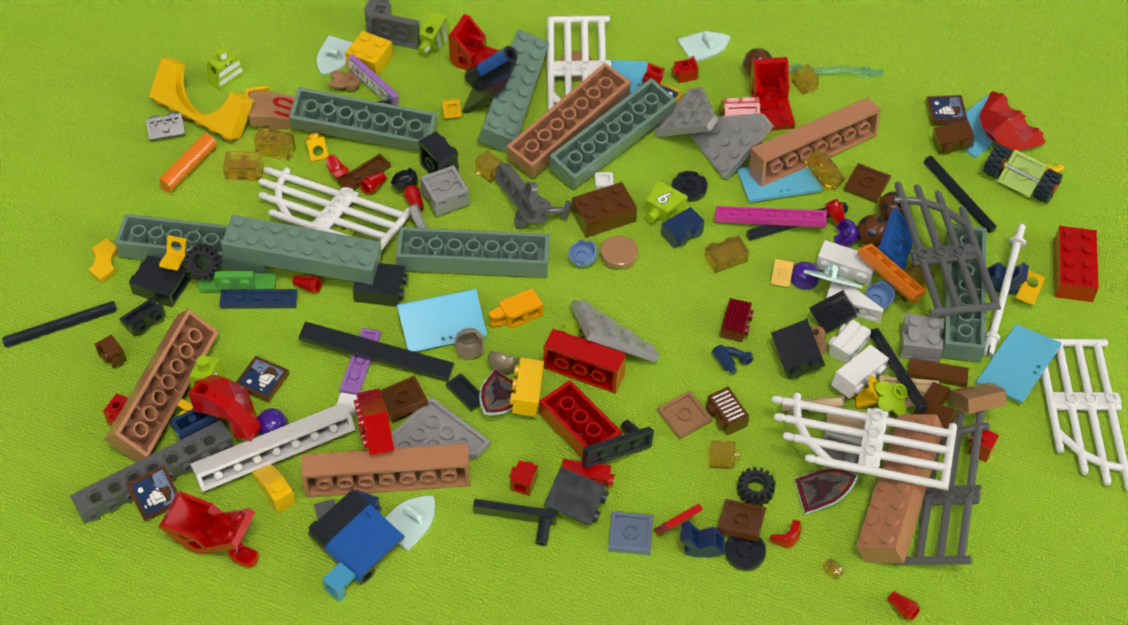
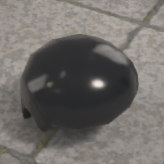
(404, 179)

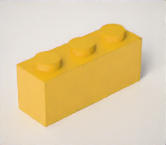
(526, 387)

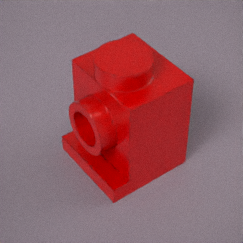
(685, 70)
(654, 72)

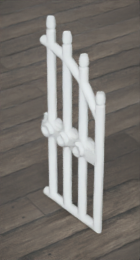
(573, 68)
(333, 208)
(1087, 401)
(872, 441)

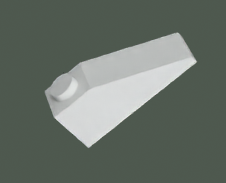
(864, 306)

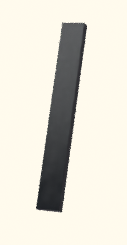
(376, 351)

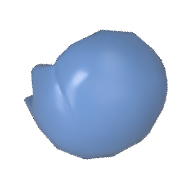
(583, 253)
(881, 293)

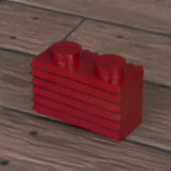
(736, 320)

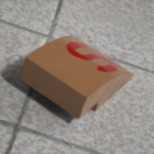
(271, 110)
(977, 398)

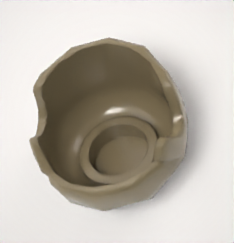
(469, 343)
(502, 362)

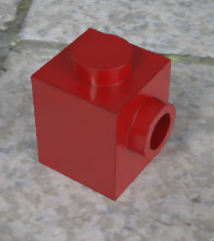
(114, 407)
(987, 445)
(523, 477)

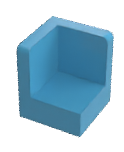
(337, 580)

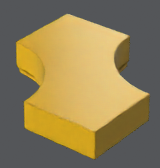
(105, 254)

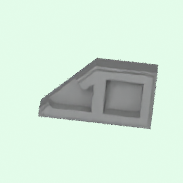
(417, 216)

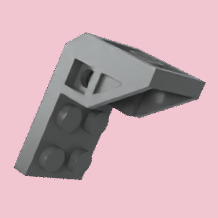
(397, 29)

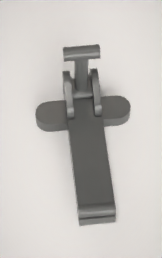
(529, 205)

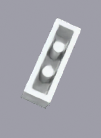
(848, 262)
(855, 374)

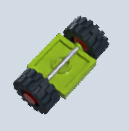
(1022, 173)

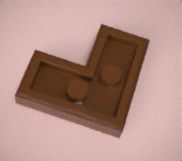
(935, 398)

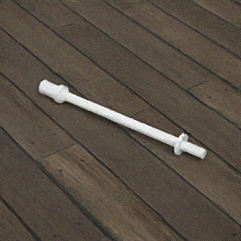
(992, 337)

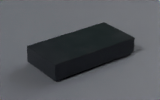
(464, 392)

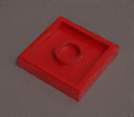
(678, 519)

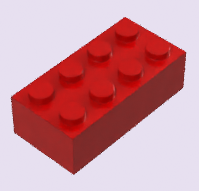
(1076, 263)
(584, 361)
(576, 417)
(373, 422)

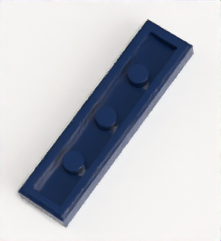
(258, 299)

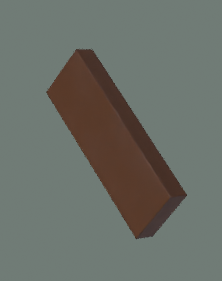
(370, 167)
(939, 372)

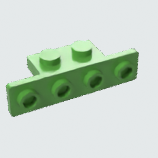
(237, 281)

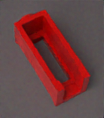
(599, 473)

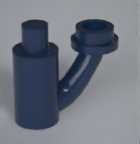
(723, 356)

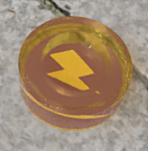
(833, 569)

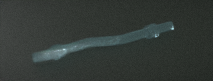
(864, 71)

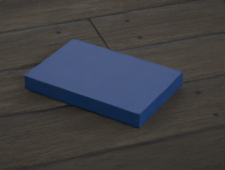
(896, 239)

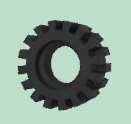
(214, 263)
(759, 477)

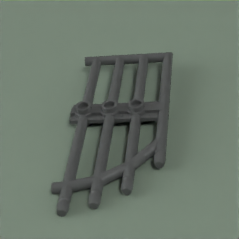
(946, 254)
(956, 495)

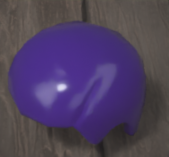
(847, 233)
(802, 280)
(271, 420)

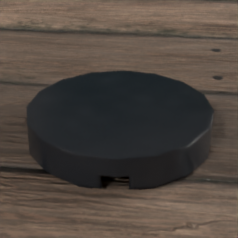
(691, 185)
(744, 553)

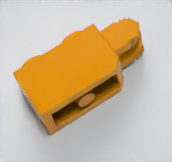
(517, 310)

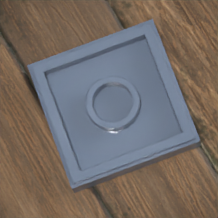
(630, 533)

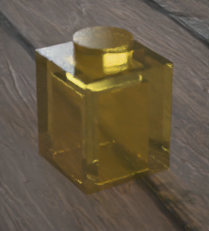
(805, 79)
(486, 166)
(723, 454)

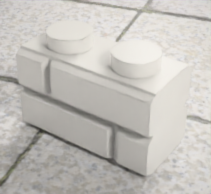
(849, 341)

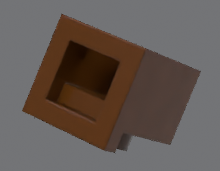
(110, 351)

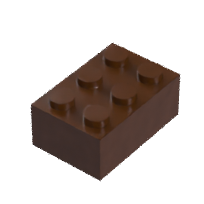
(604, 209)

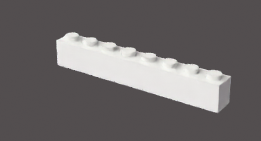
(272, 447)

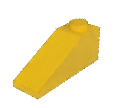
(274, 487)

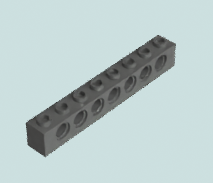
(178, 452)

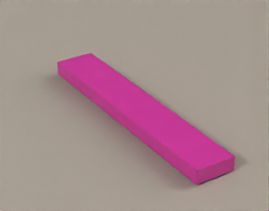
(771, 216)

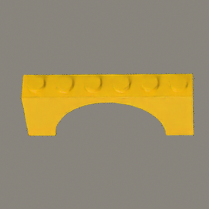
(170, 91)

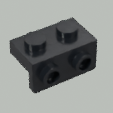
(834, 311)
(143, 317)

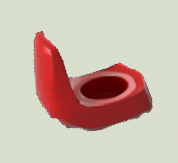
(335, 167)
(789, 539)
(243, 556)

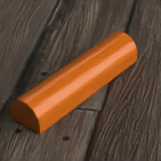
(187, 162)
(891, 273)

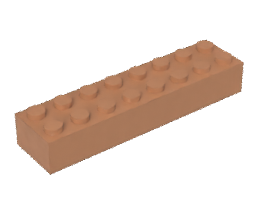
(567, 119)
(827, 135)
(160, 386)
(386, 472)
(897, 503)

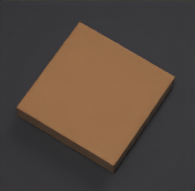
(684, 415)

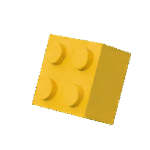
(371, 50)

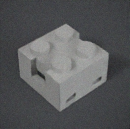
(445, 190)
(921, 337)

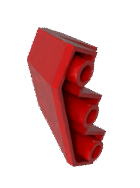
(1008, 125)
(226, 400)

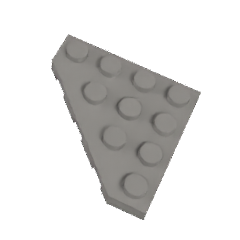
(690, 116)
(732, 140)
(606, 331)
(438, 426)

